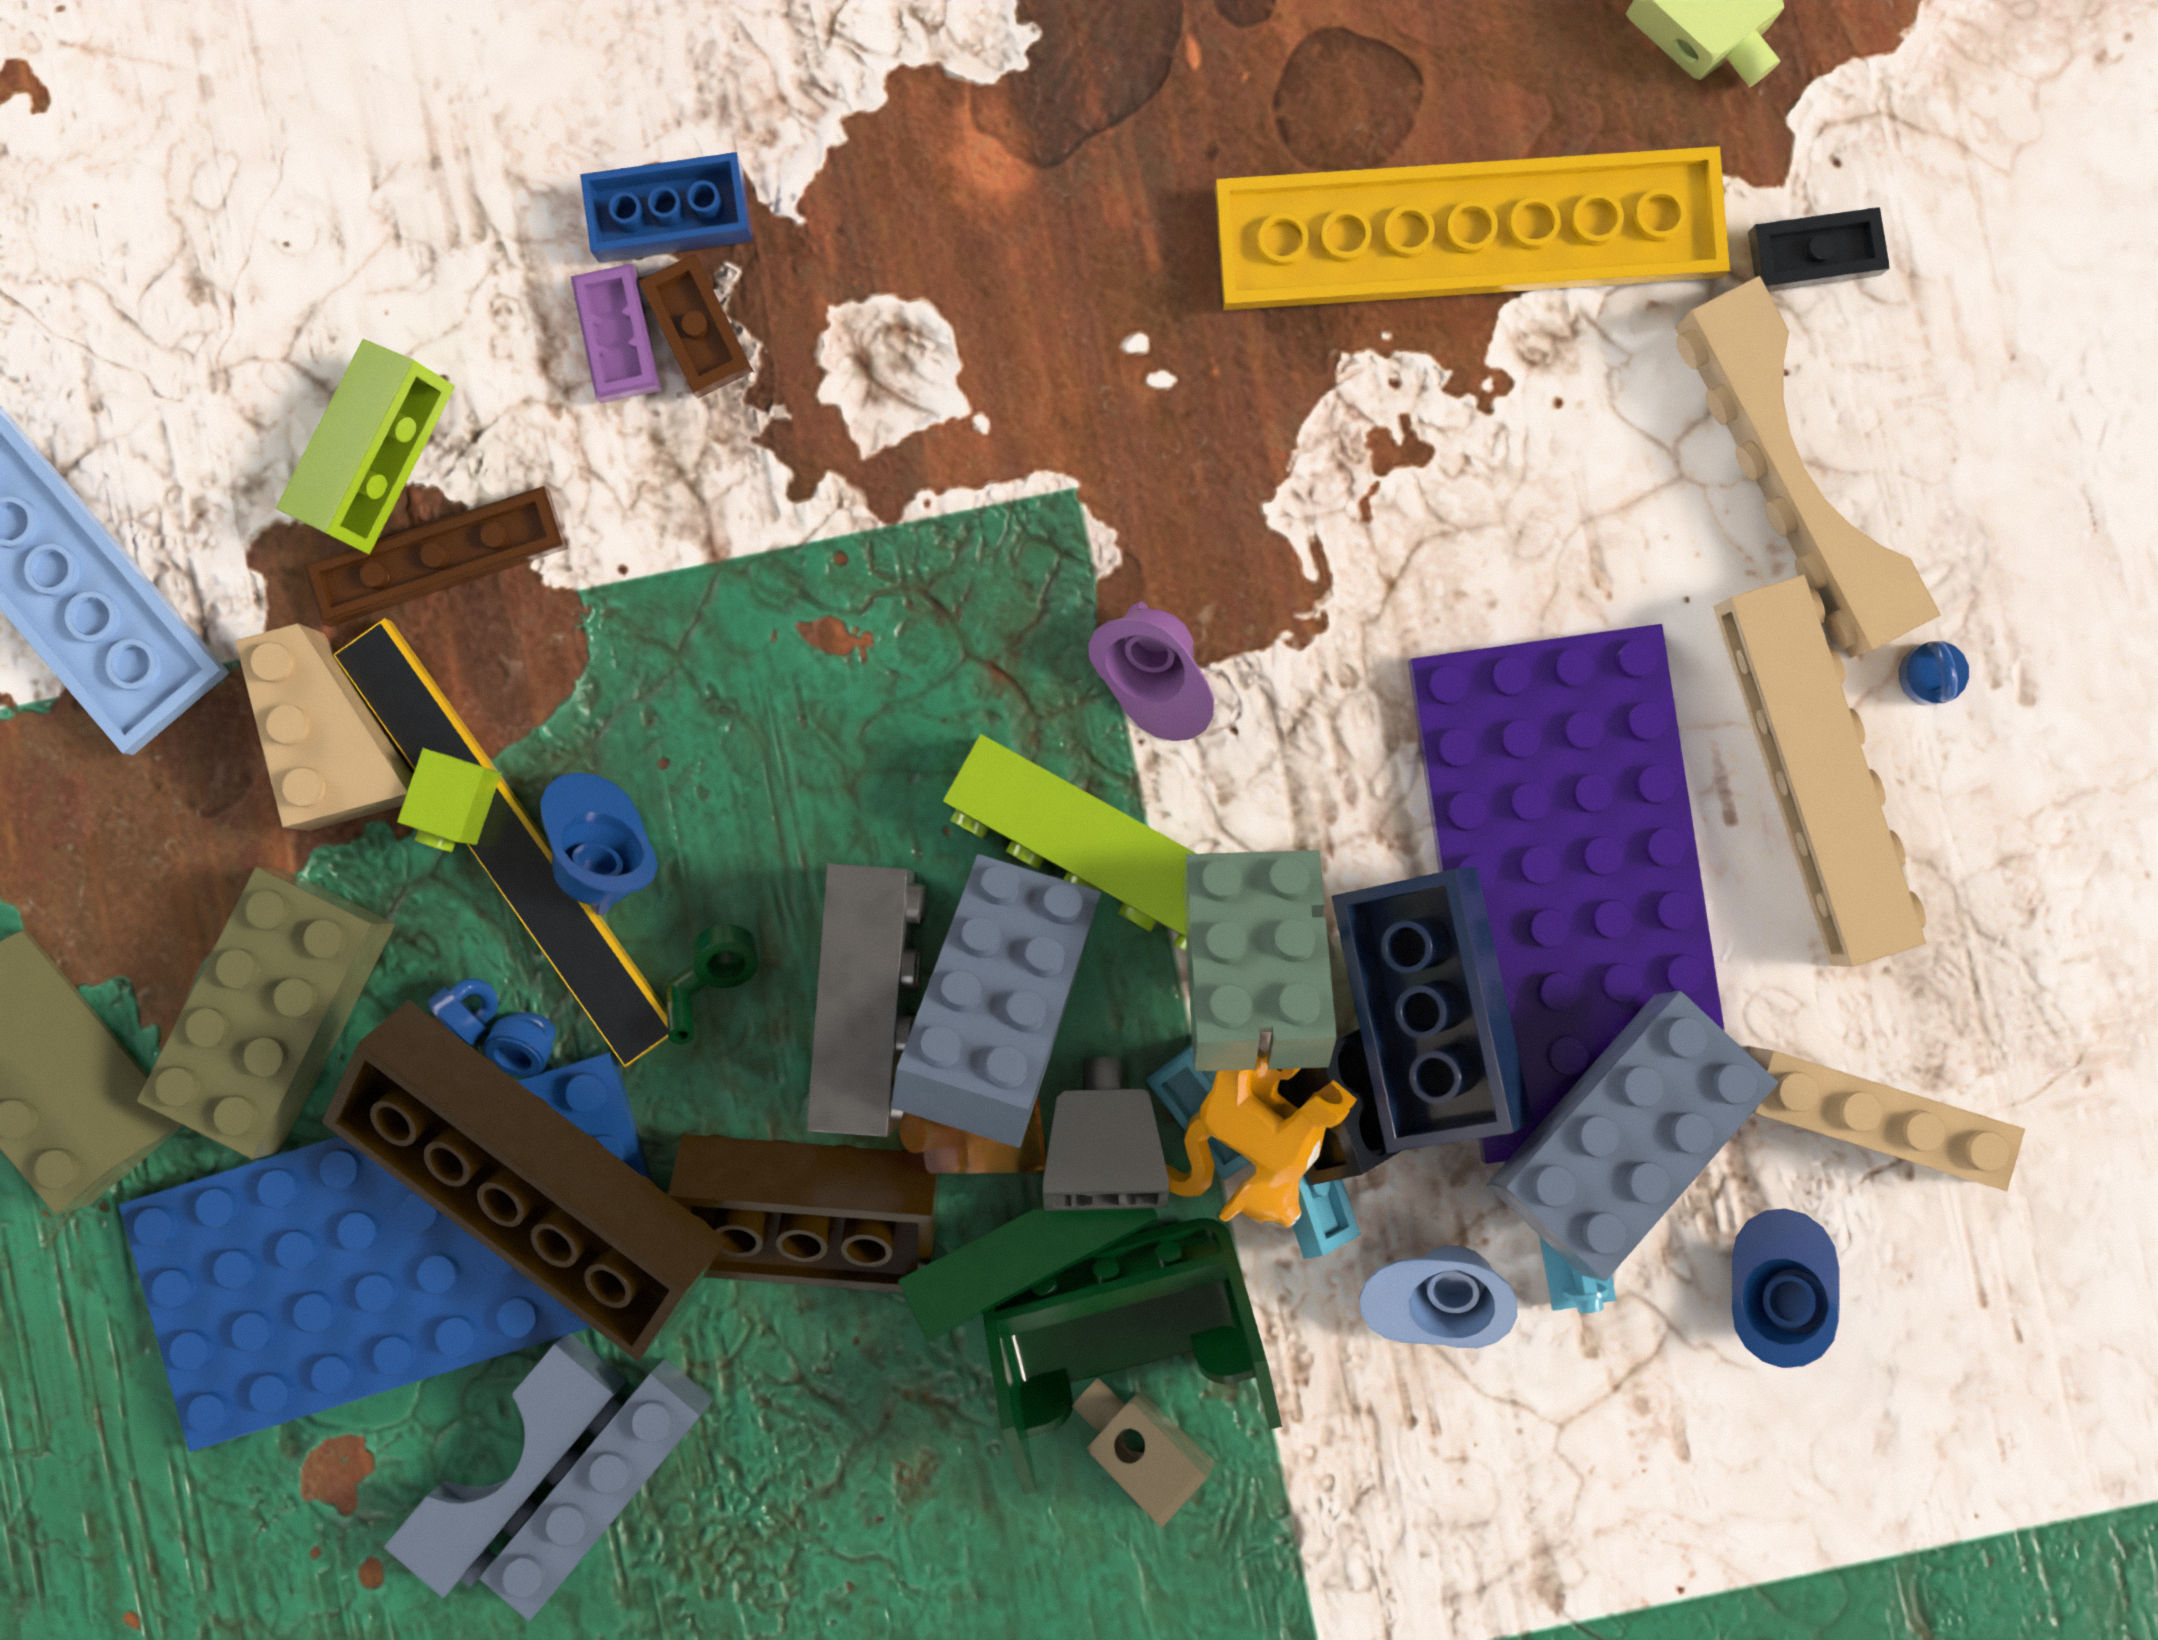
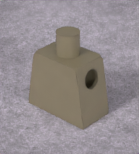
(1161, 1474)

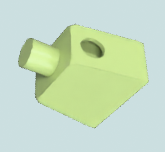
(1710, 32)

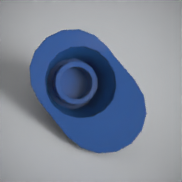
(596, 840)
(1785, 1288)

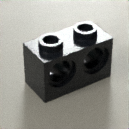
(1358, 1140)

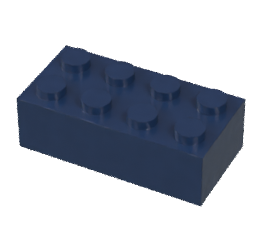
(1432, 1010)

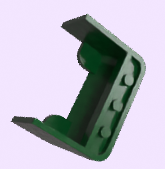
(1119, 1310)

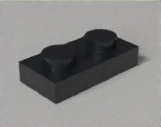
(1819, 249)

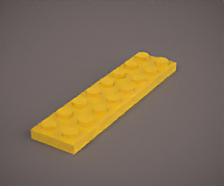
(1472, 228)

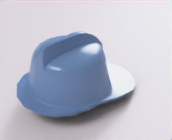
(1440, 1300)

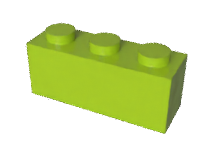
(366, 446)

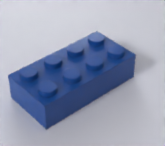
(666, 207)

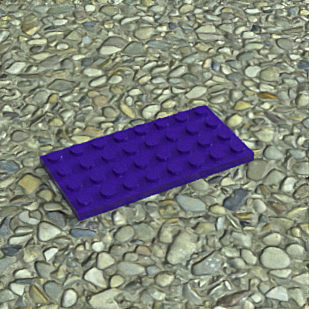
(1574, 804)

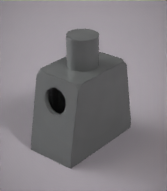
(1104, 1146)

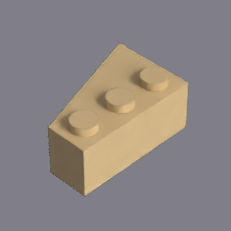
(318, 732)

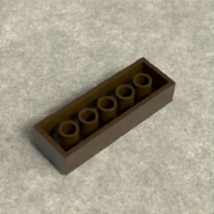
(521, 1179)

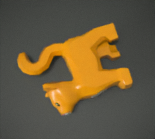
(1268, 1132)

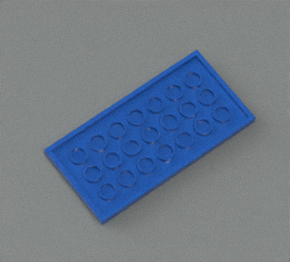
(337, 1279)

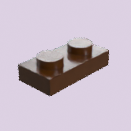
(695, 326)

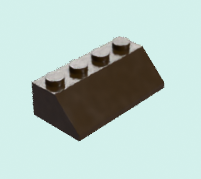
(810, 1210)

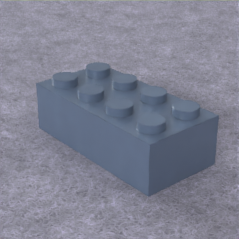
(995, 1001)
(1632, 1134)

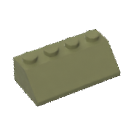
(66, 1085)

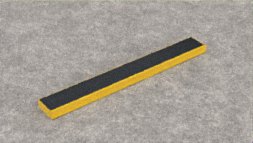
(511, 848)

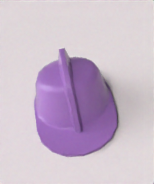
(1153, 672)

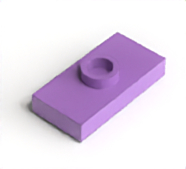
(616, 333)

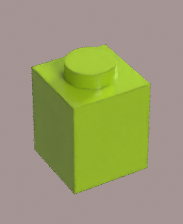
(448, 800)

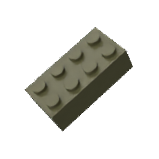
(266, 1012)

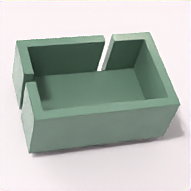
(1258, 960)

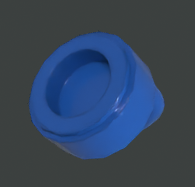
(1933, 673)
(457, 1017)
(520, 1043)

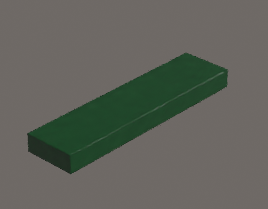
(1011, 1262)

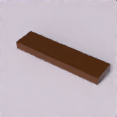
(436, 556)

